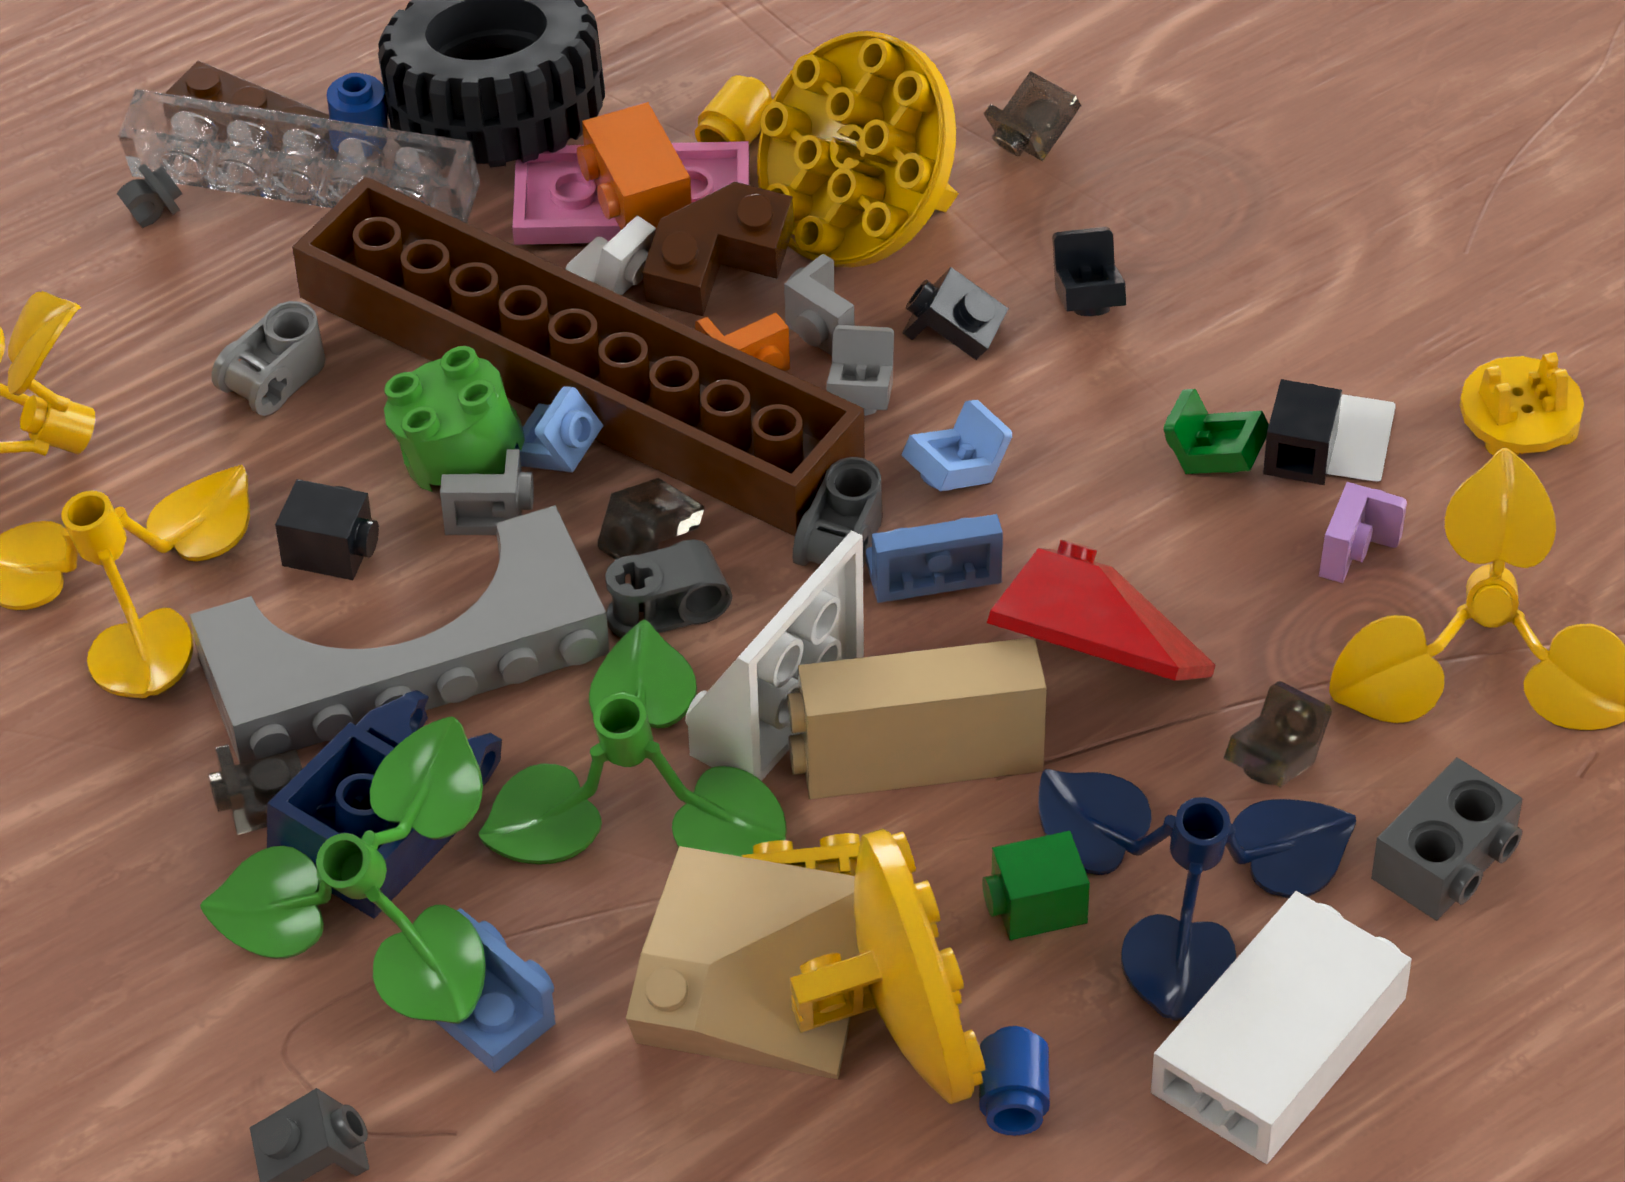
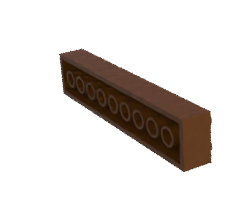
(650, 380)

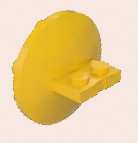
(860, 146)
(896, 972)

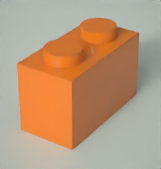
(633, 166)

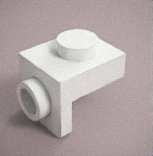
(616, 262)

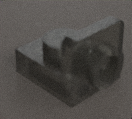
(645, 516)
(250, 786)

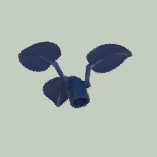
(1171, 960)

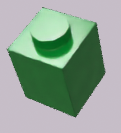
(1037, 885)

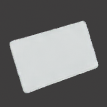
(1362, 438)

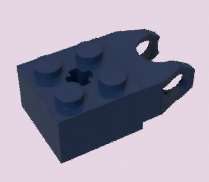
(334, 794)

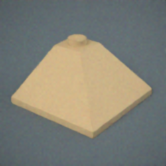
(725, 957)

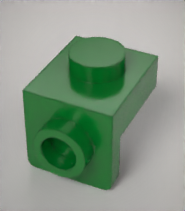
(1213, 440)

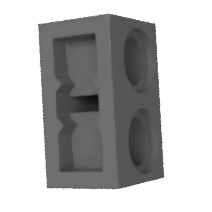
(1448, 839)

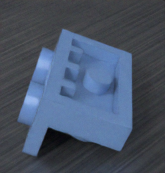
(936, 558)
(512, 1006)

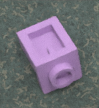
(1360, 518)

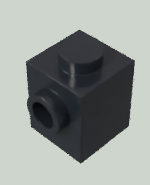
(1305, 419)
(326, 529)

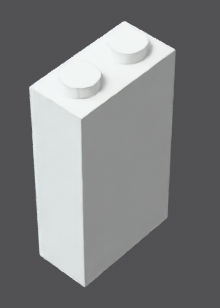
(1280, 1026)

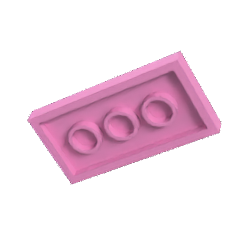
(563, 208)

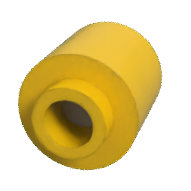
(734, 111)

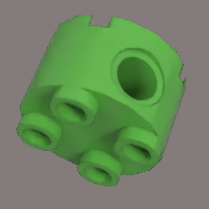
(452, 418)

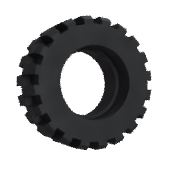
(493, 73)

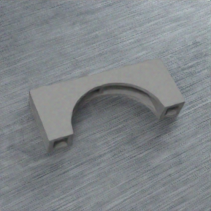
(296, 694)

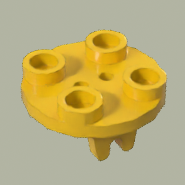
(1522, 404)

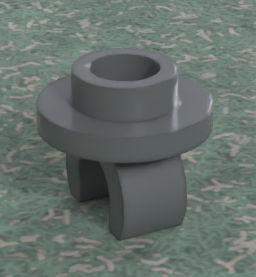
(150, 195)

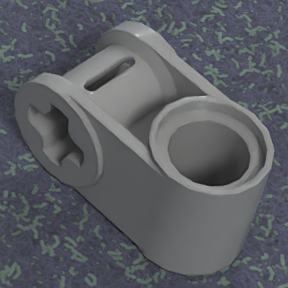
(275, 356)

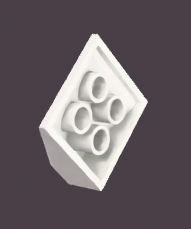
(746, 711)

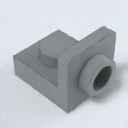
(479, 501)

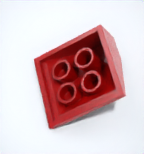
(1095, 611)

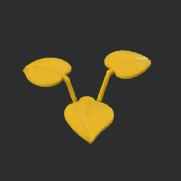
(50, 417)
(1497, 519)
(149, 651)

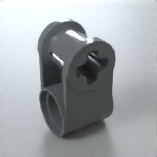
(845, 502)
(669, 585)

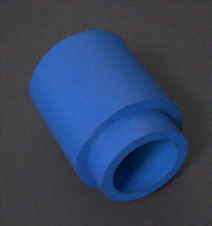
(358, 100)
(1014, 1080)

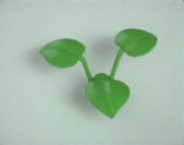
(639, 686)
(431, 966)

